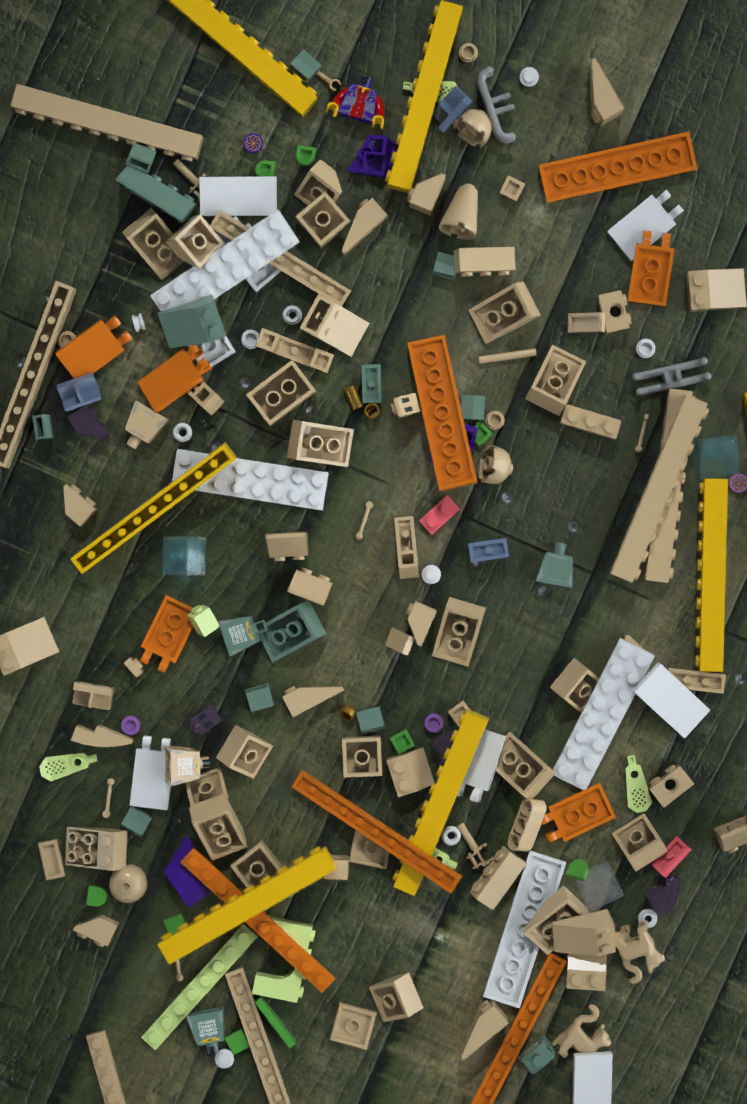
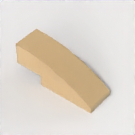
(100, 737)

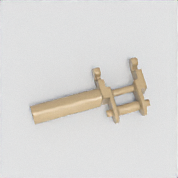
(190, 176)
(473, 846)

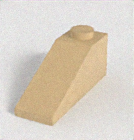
(366, 220)
(206, 397)
(406, 547)
(304, 698)

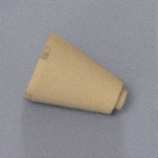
(461, 214)

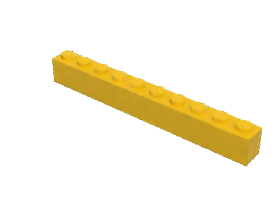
(248, 53)
(425, 96)
(153, 508)
(712, 575)
(443, 795)
(247, 905)

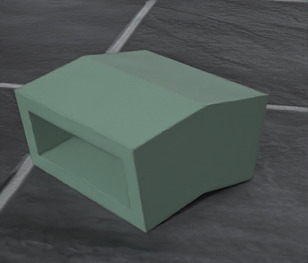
(305, 66)
(141, 158)
(445, 266)
(473, 407)
(47, 427)
(259, 697)
(370, 720)
(136, 821)

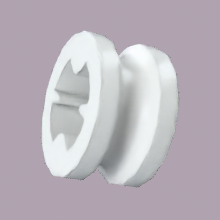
(138, 322)

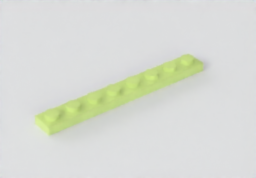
(199, 986)

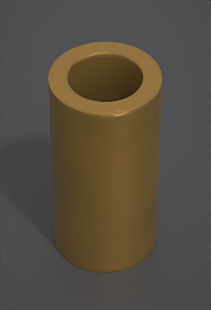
(353, 397)

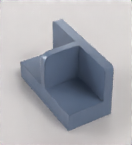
(451, 108)
(79, 392)
(488, 550)

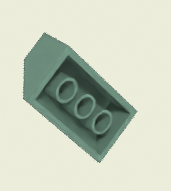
(157, 194)

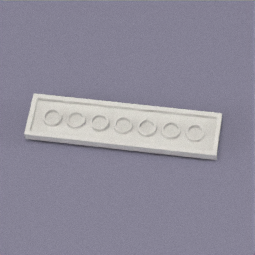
(230, 263)
(260, 481)
(602, 714)
(516, 951)

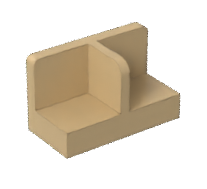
(93, 695)

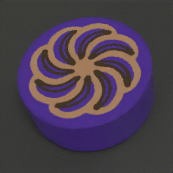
(253, 143)

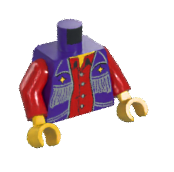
(359, 103)

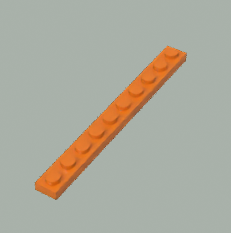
(377, 831)
(260, 923)
(519, 1029)

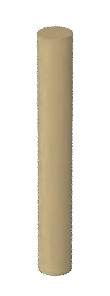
(507, 356)

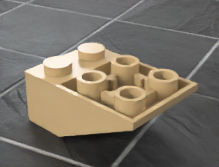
(334, 325)
(96, 848)

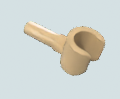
(328, 80)

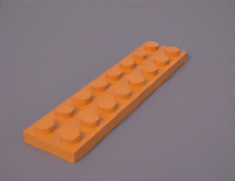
(617, 167)
(442, 413)

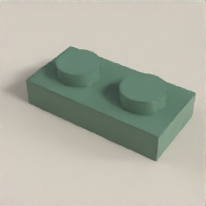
(371, 383)

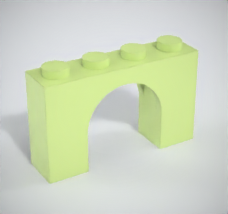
(287, 986)

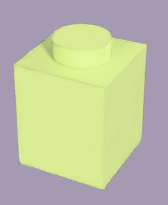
(203, 620)

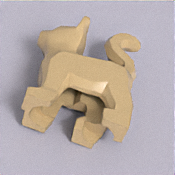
(635, 947)
(576, 1037)

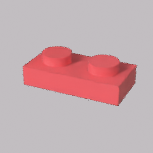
(439, 514)
(676, 853)

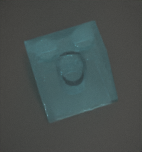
(718, 456)
(184, 555)

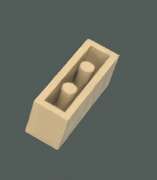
(484, 261)
(590, 422)
(497, 877)

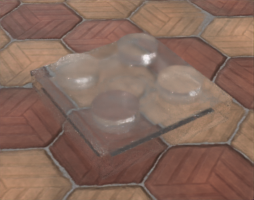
(599, 886)

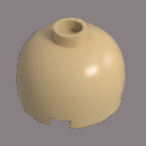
(473, 126)
(495, 465)
(128, 884)

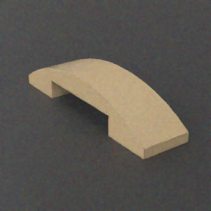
(294, 350)

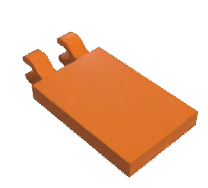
(651, 271)
(93, 348)
(174, 378)
(167, 632)
(579, 813)

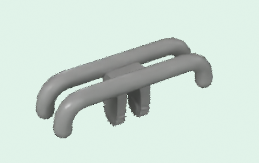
(489, 107)
(672, 376)

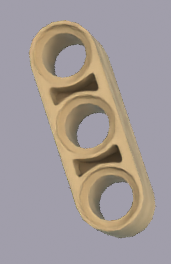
(526, 825)

